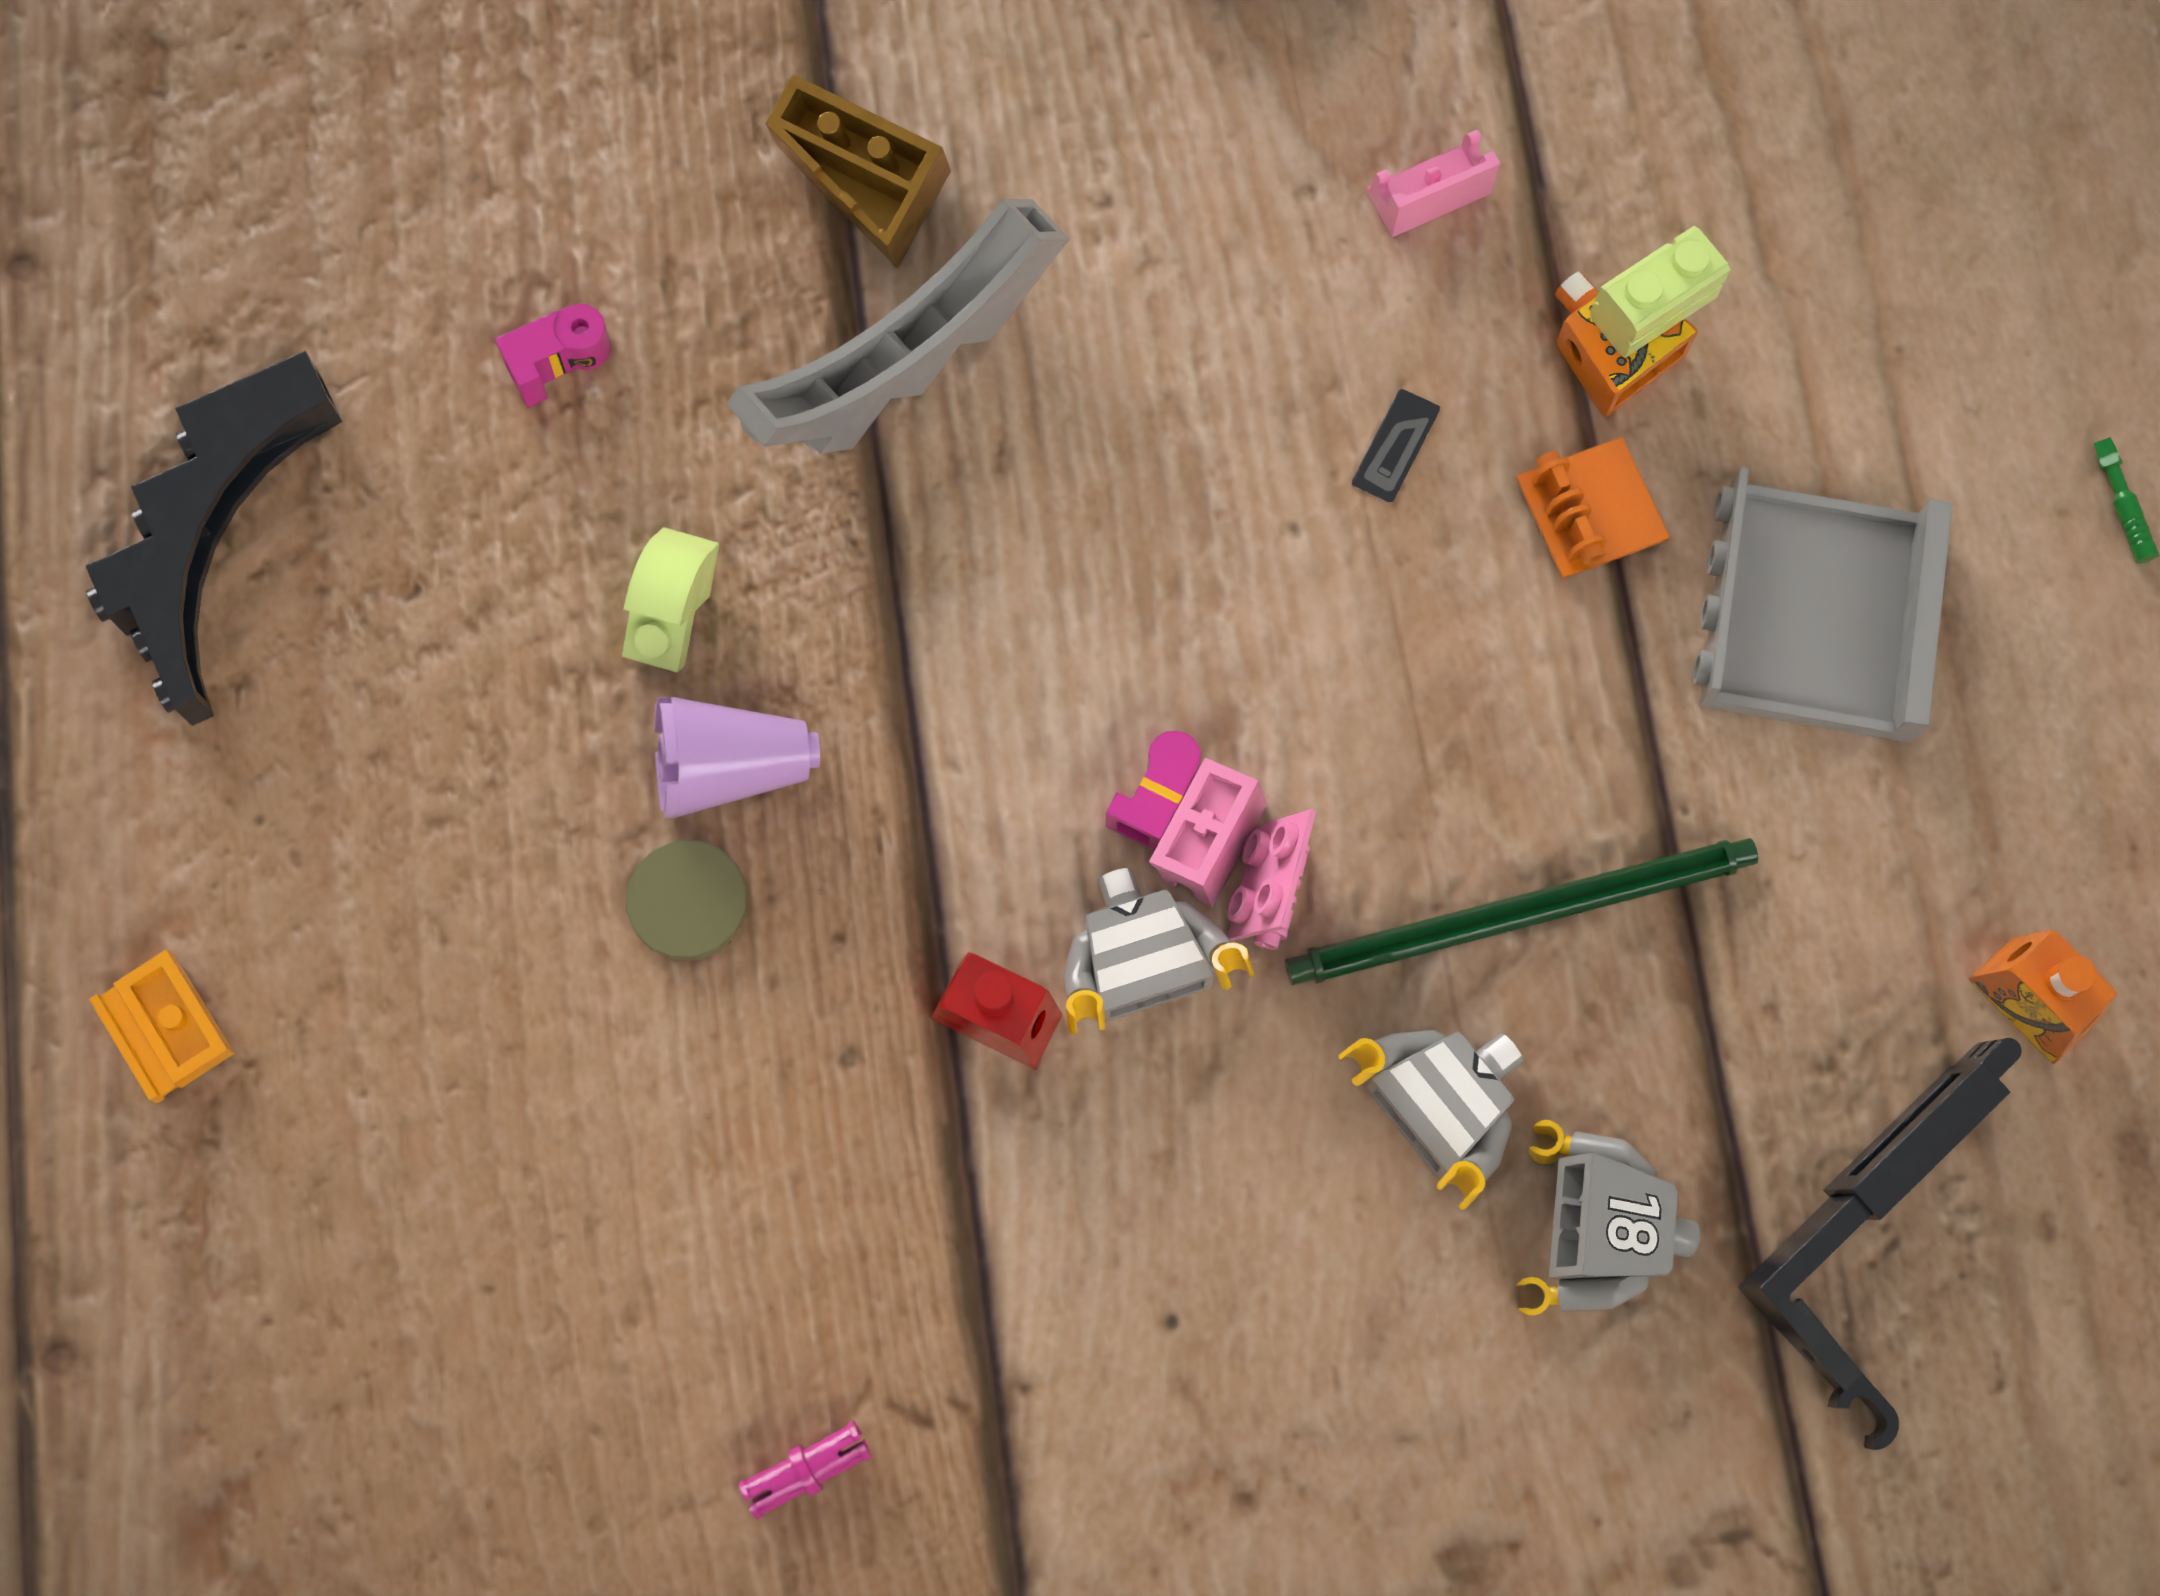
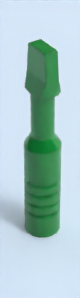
(2126, 504)

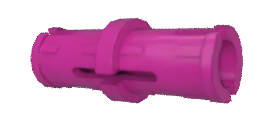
(805, 1470)

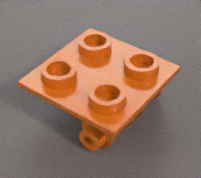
(1591, 506)

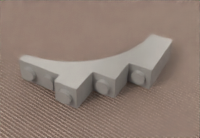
(964, 303)

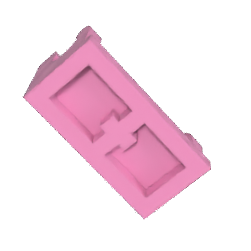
(1434, 186)
(1209, 830)

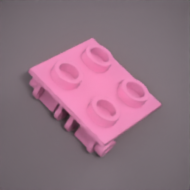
(1274, 862)

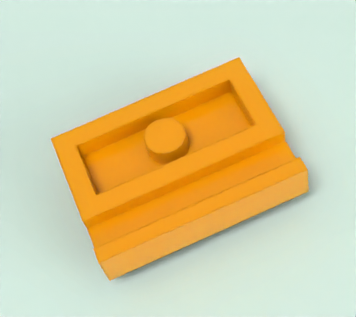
(161, 1026)

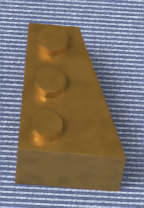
(861, 163)

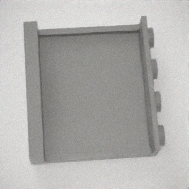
(1823, 610)

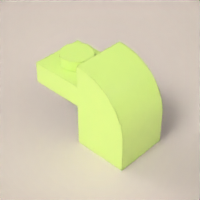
(664, 593)

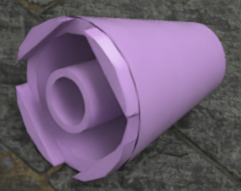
(725, 754)

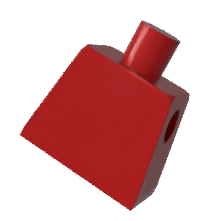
(999, 1010)

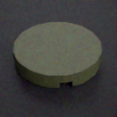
(687, 900)

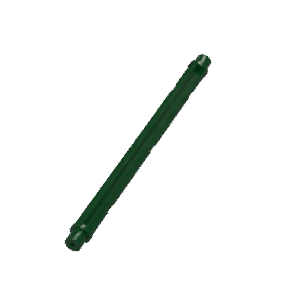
(1521, 911)

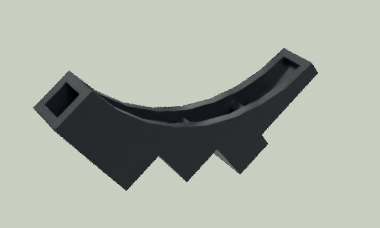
(184, 511)

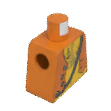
(1598, 365)
(2045, 990)

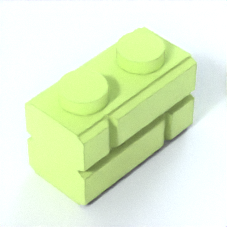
(1659, 291)

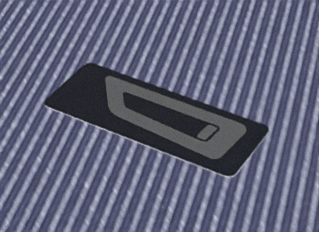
(1395, 445)

